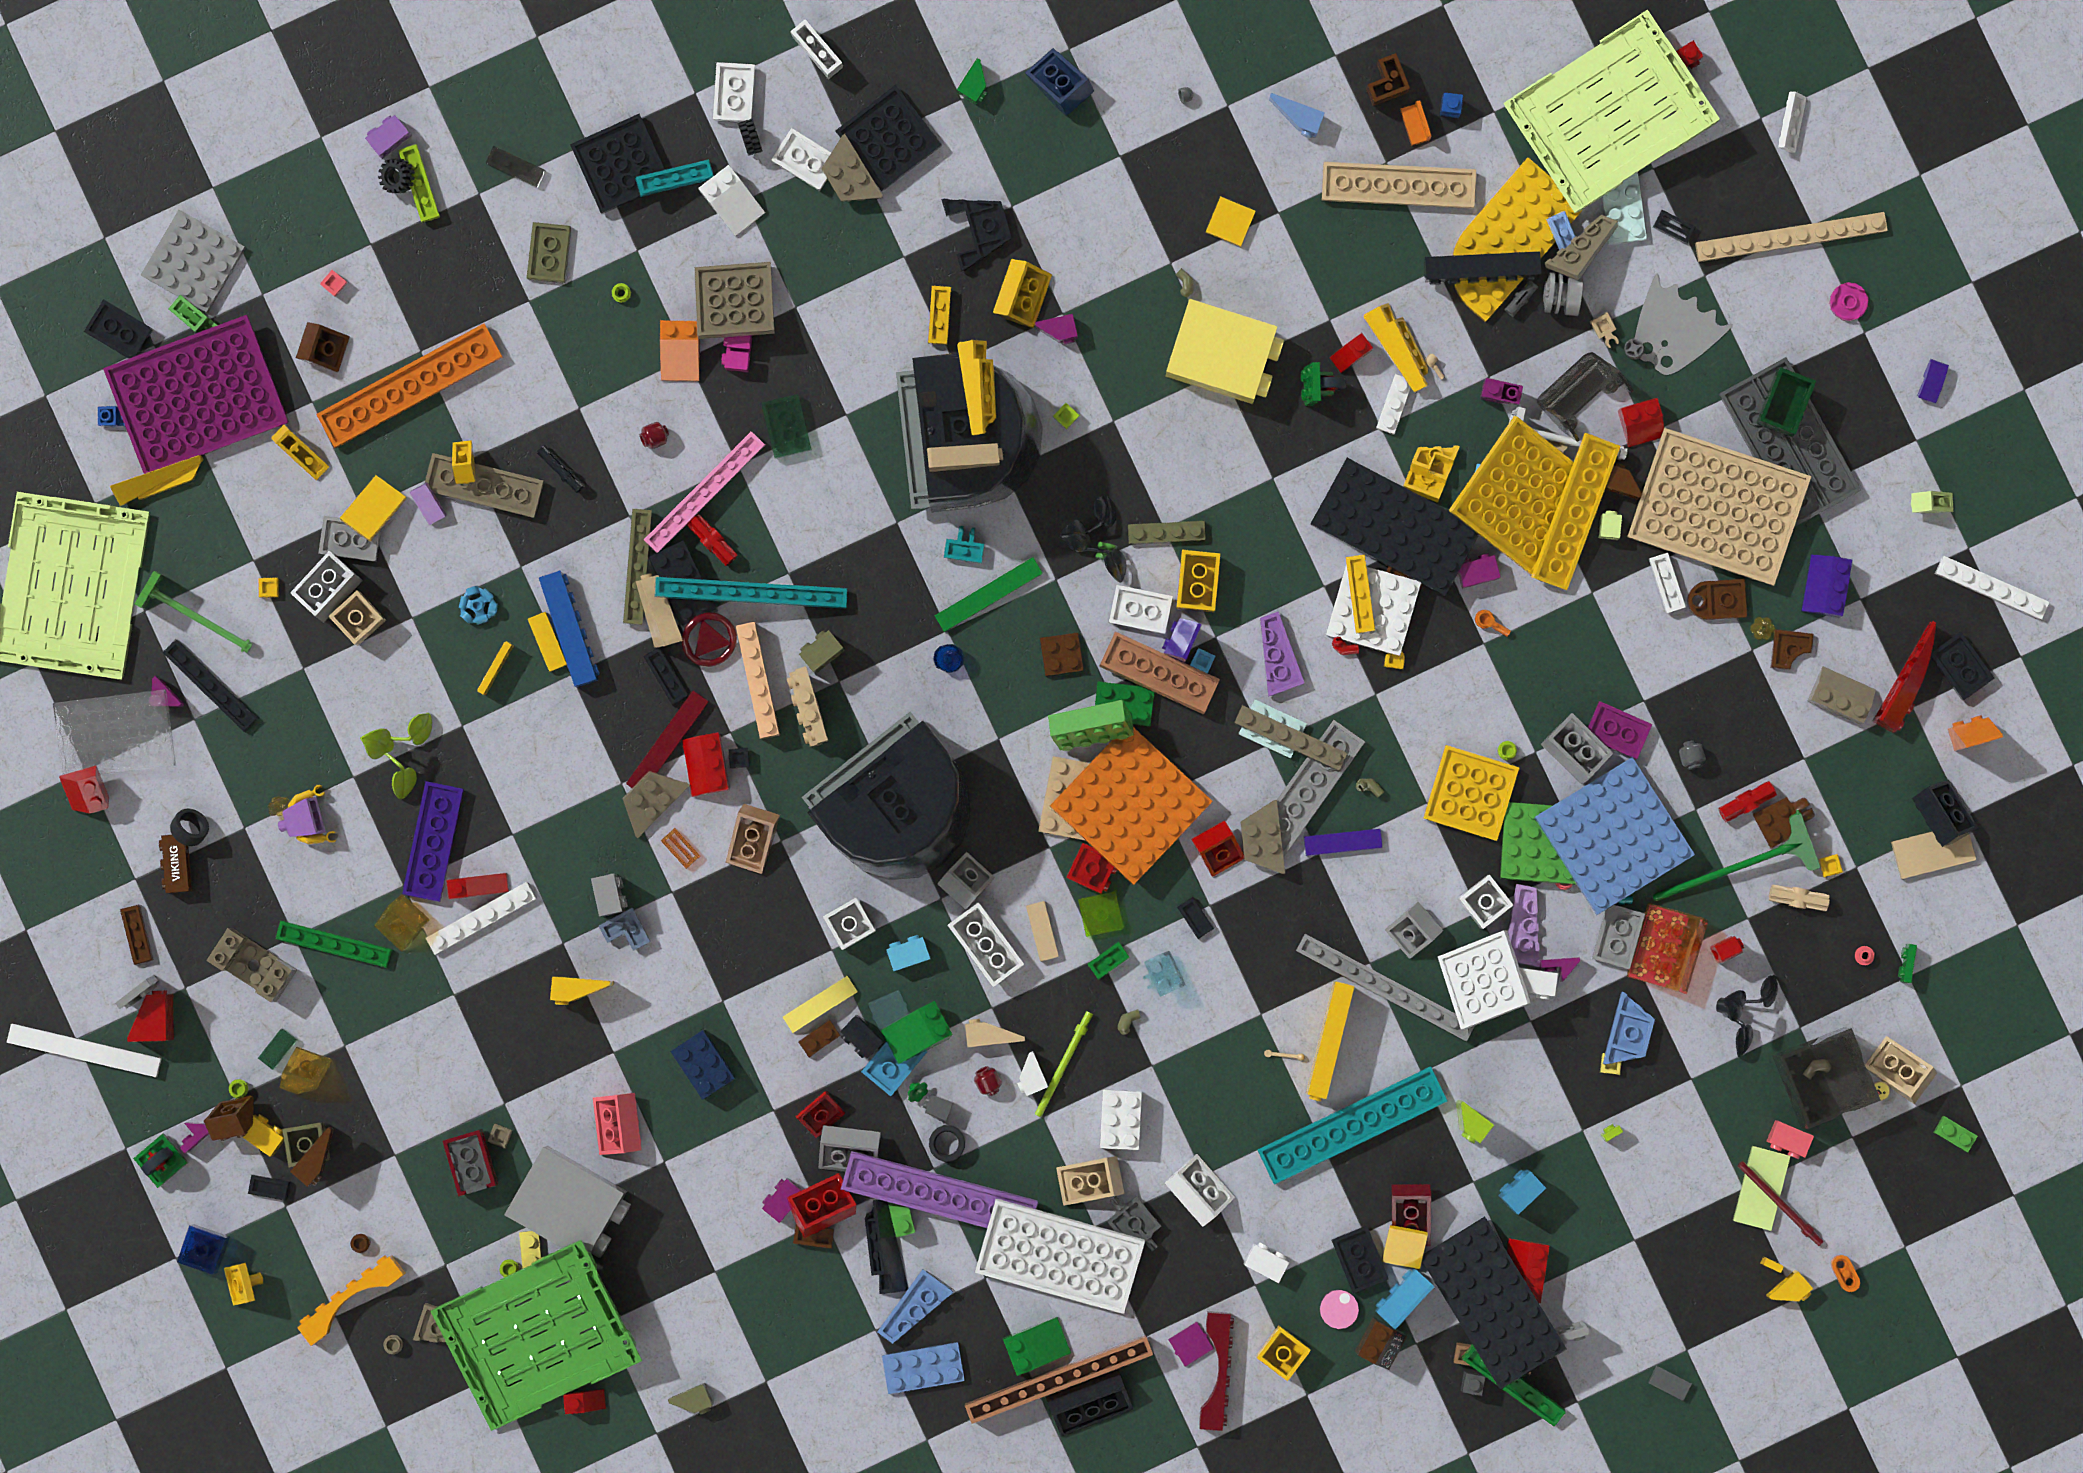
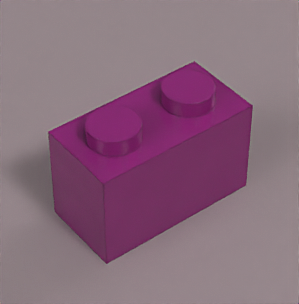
(1479, 571)
(777, 1204)

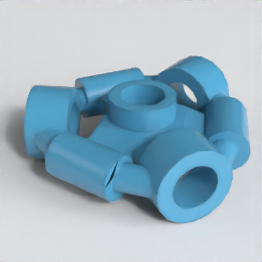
(477, 605)

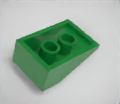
(916, 1032)
(1036, 1346)

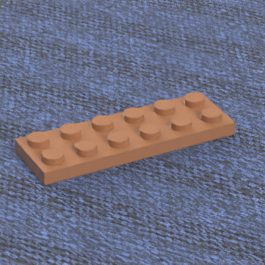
(1159, 672)

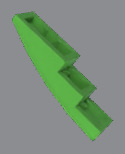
(191, 315)

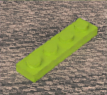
(421, 188)

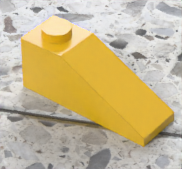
(299, 452)

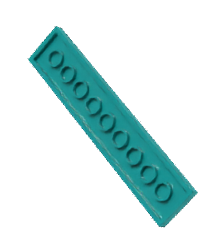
(1352, 1125)

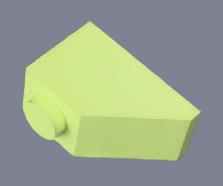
(1932, 502)

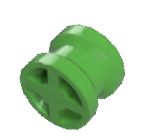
(1100, 555)

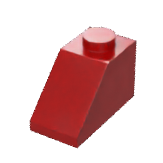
(1351, 353)
(584, 1401)

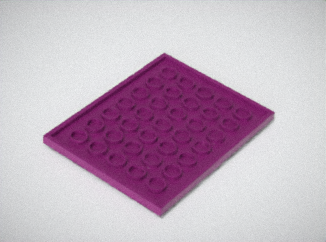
(196, 395)

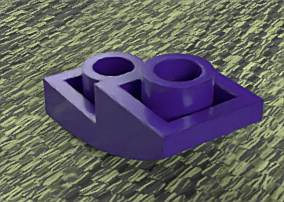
(1933, 381)

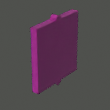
(1190, 1344)

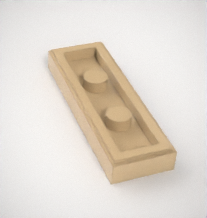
(1042, 931)

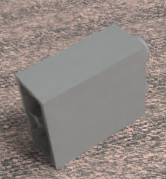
(568, 1202)

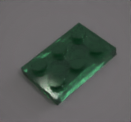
(786, 426)

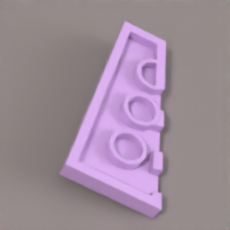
(1524, 926)

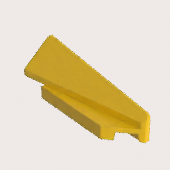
(1399, 345)
(978, 384)
(157, 480)

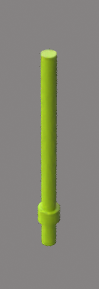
(1081, 1030)

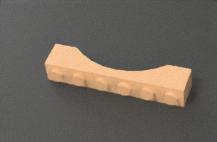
(757, 680)

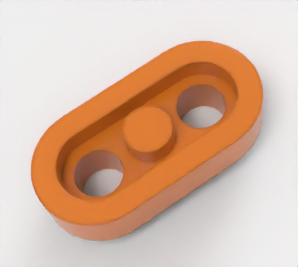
(1845, 1272)

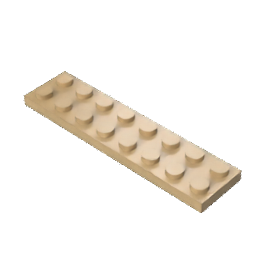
(1398, 185)

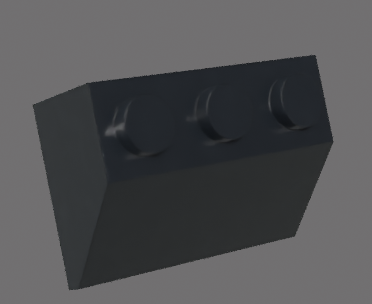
(1945, 813)

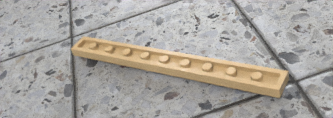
(1791, 237)

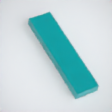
(674, 178)

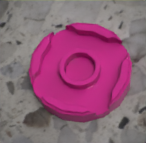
(1848, 301)

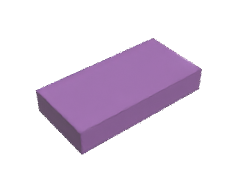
(427, 503)

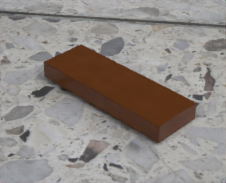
(136, 934)

